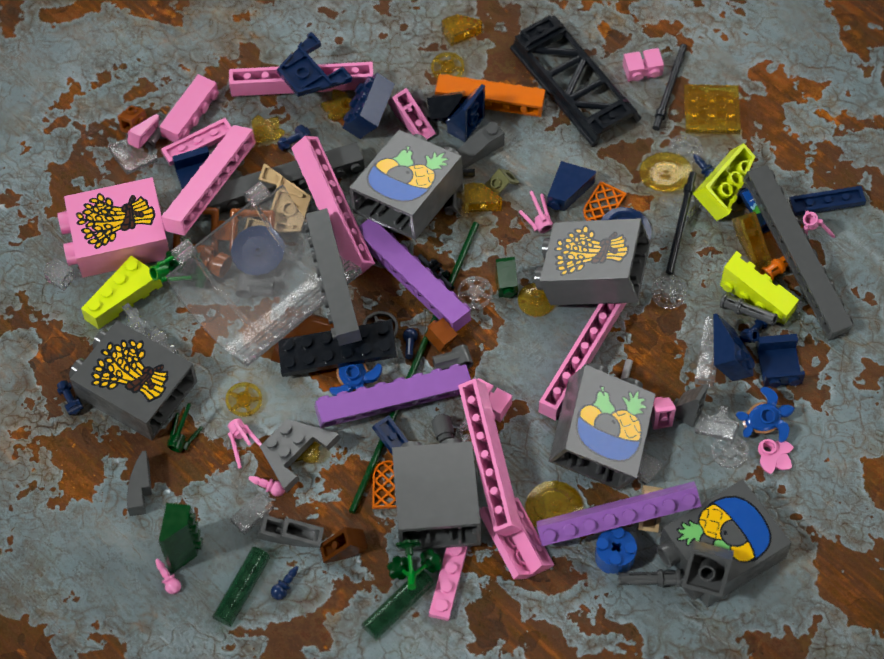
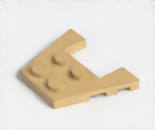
(298, 196)

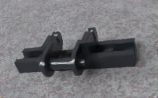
(435, 265)

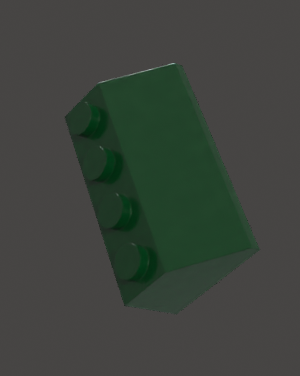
(179, 536)

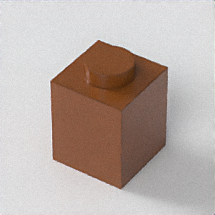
(441, 334)

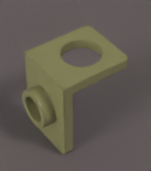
(500, 180)

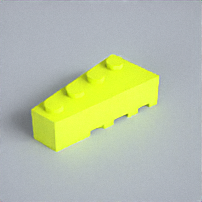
(722, 185)
(125, 286)
(757, 289)

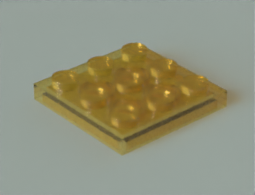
(712, 109)

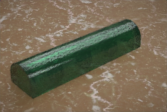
(241, 586)
(396, 605)

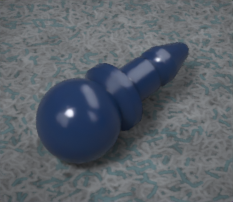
(706, 169)
(279, 590)

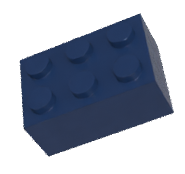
(368, 105)

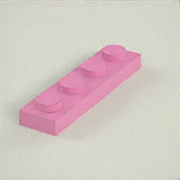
(205, 137)
(448, 582)

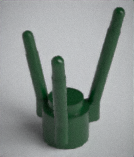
(177, 440)

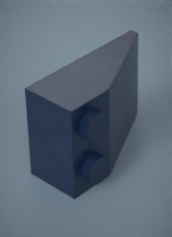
(467, 115)
(730, 352)

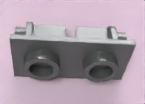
(455, 203)

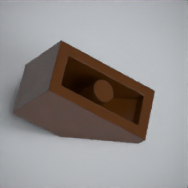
(343, 545)

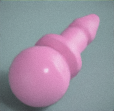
(273, 486)
(172, 584)

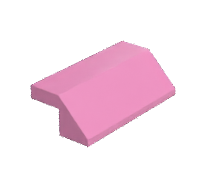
(520, 550)

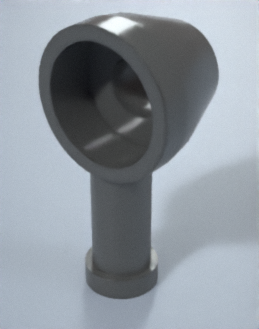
(421, 102)

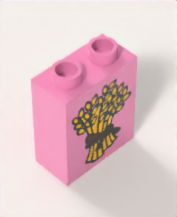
(112, 226)

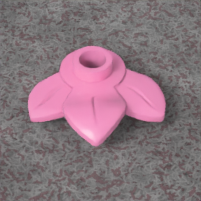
(776, 457)

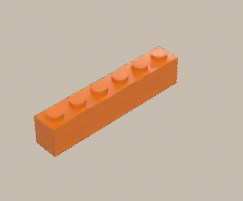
(498, 95)

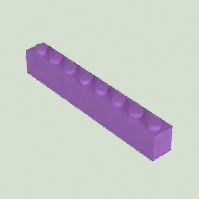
(414, 275)
(390, 396)
(618, 513)

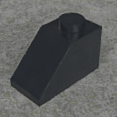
(443, 105)

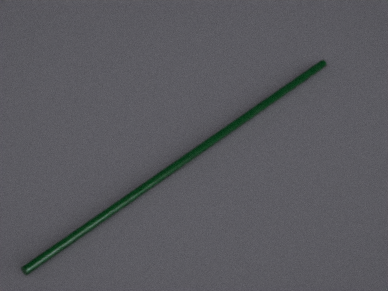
(412, 371)

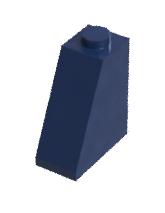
(568, 185)

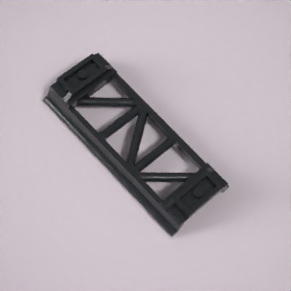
(547, 31)

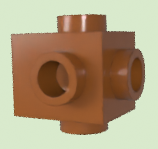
(131, 117)

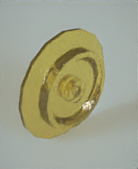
(665, 171)
(552, 500)

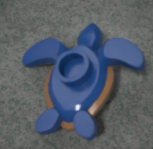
(354, 377)
(766, 416)

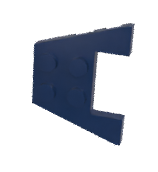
(305, 75)

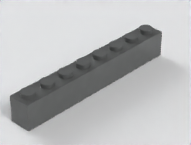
(333, 277)

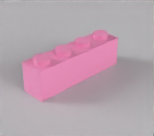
(189, 109)

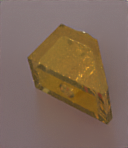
(460, 28)
(481, 198)

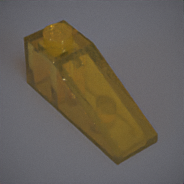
(752, 239)

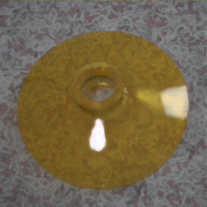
(534, 306)

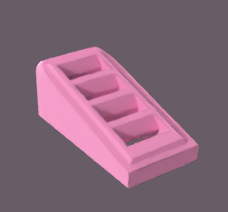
(142, 132)

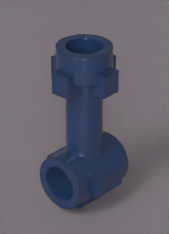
(300, 132)
(751, 335)
(74, 405)

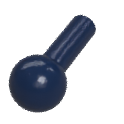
(410, 336)

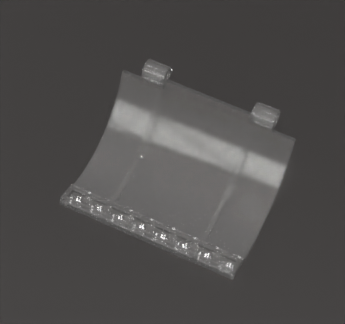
(252, 275)

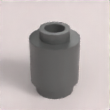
(443, 427)

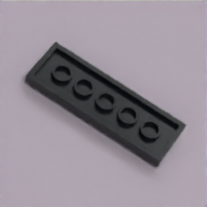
(321, 352)

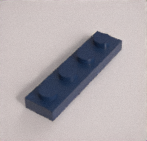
(827, 200)

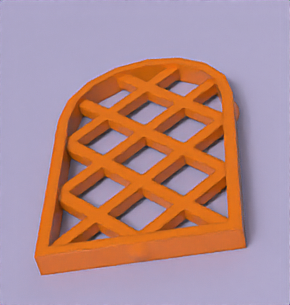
(621, 194)
(386, 506)

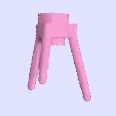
(542, 221)
(812, 222)
(239, 431)

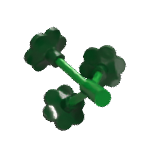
(403, 566)

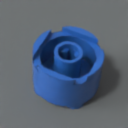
(624, 551)

